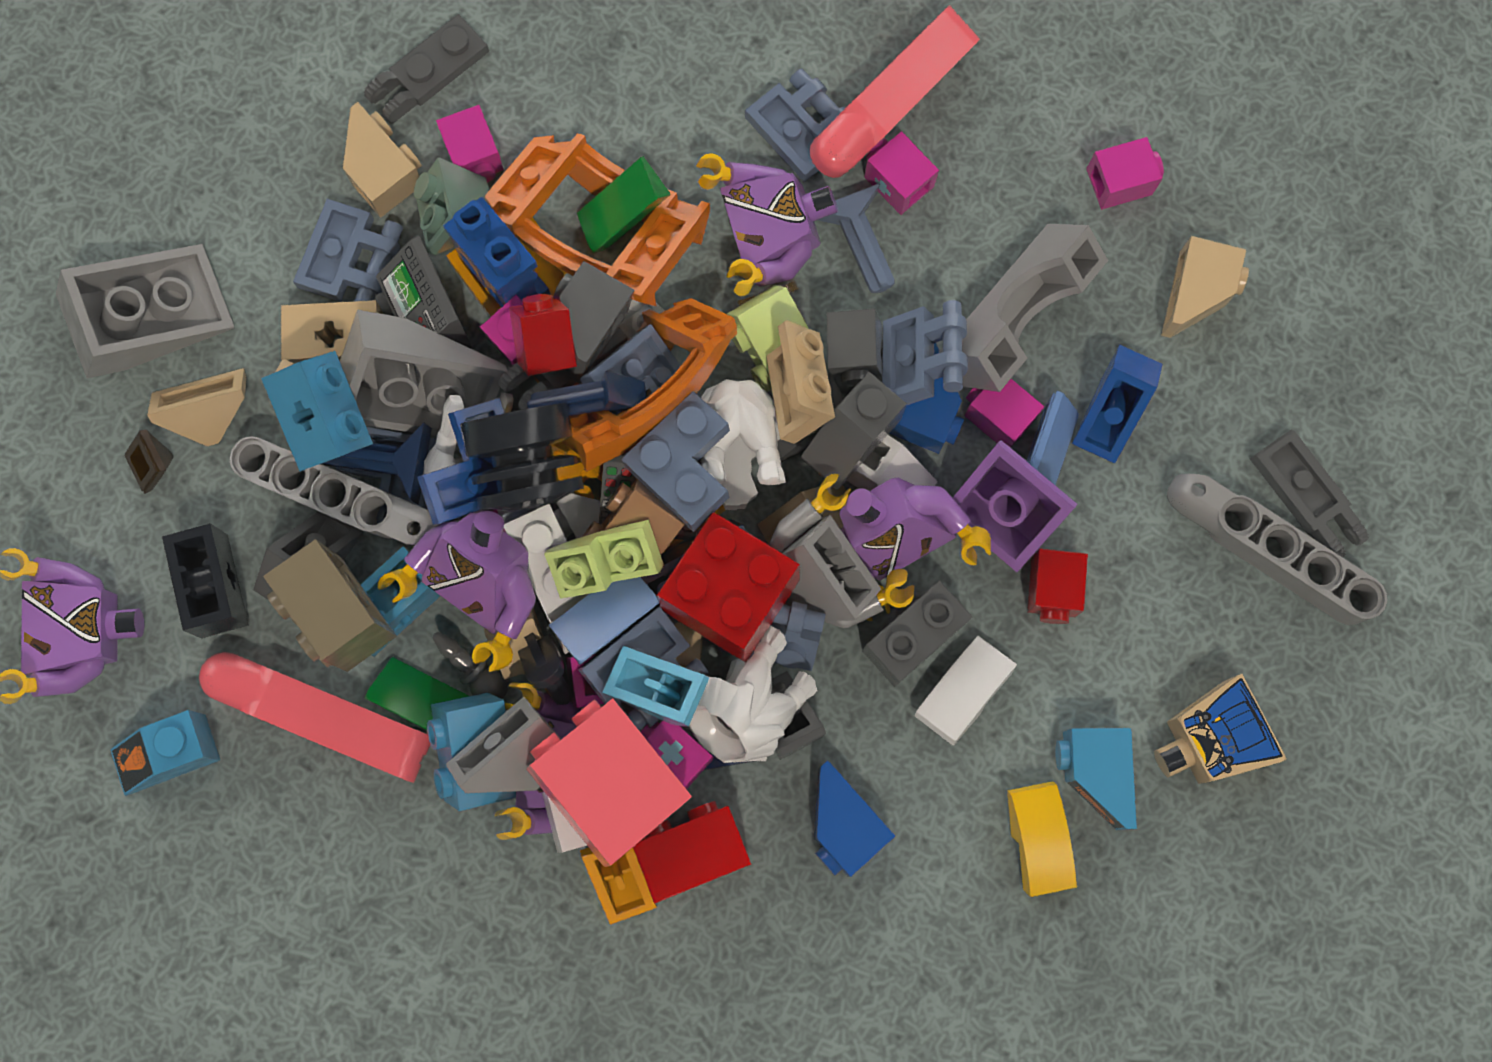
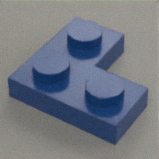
(450, 489)

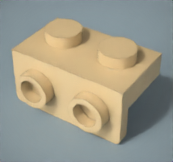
(799, 382)

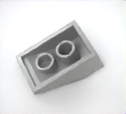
(141, 308)
(408, 372)

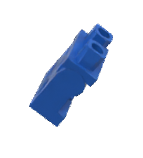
(494, 253)

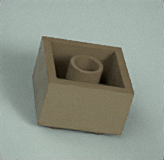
(328, 606)

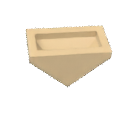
(199, 408)

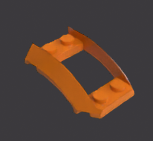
(648, 255)
(689, 325)

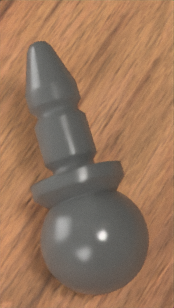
(475, 675)

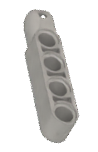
(320, 490)
(1298, 549)

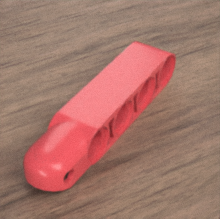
(892, 94)
(314, 714)

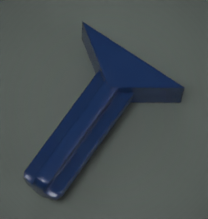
(610, 393)
(389, 459)

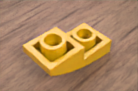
(1043, 839)

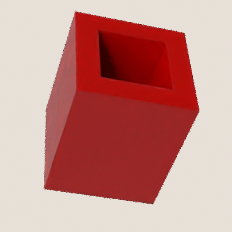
(542, 335)
(1057, 585)

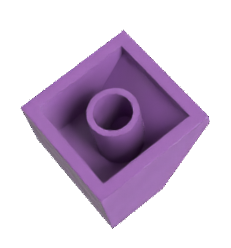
(1013, 505)

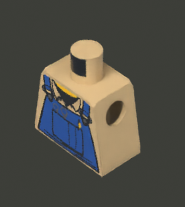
(1220, 735)

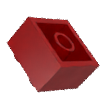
(729, 586)
(691, 852)

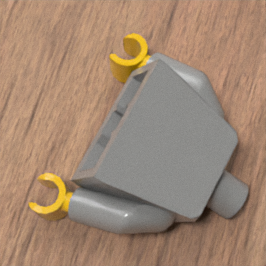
(830, 569)

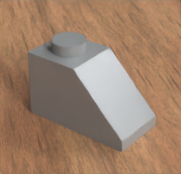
(502, 753)

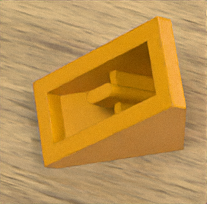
(619, 886)

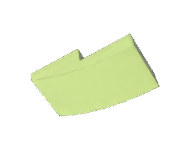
(604, 557)

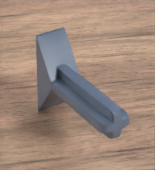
(862, 239)

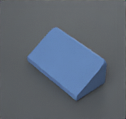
(1053, 436)
(603, 617)

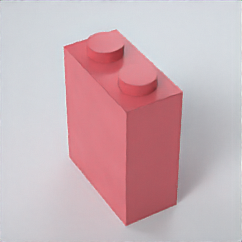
(607, 780)

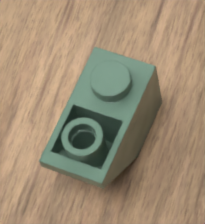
(442, 194)

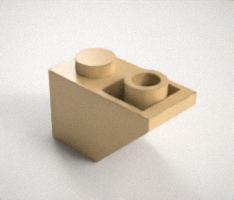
(375, 164)

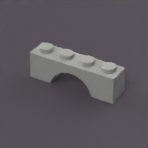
(1051, 268)

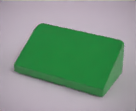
(621, 205)
(409, 692)

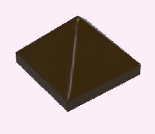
(147, 460)

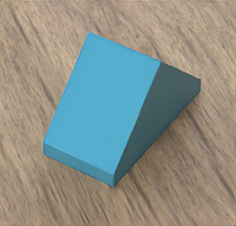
(656, 686)

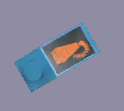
(164, 751)
(1101, 771)

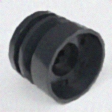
(522, 457)

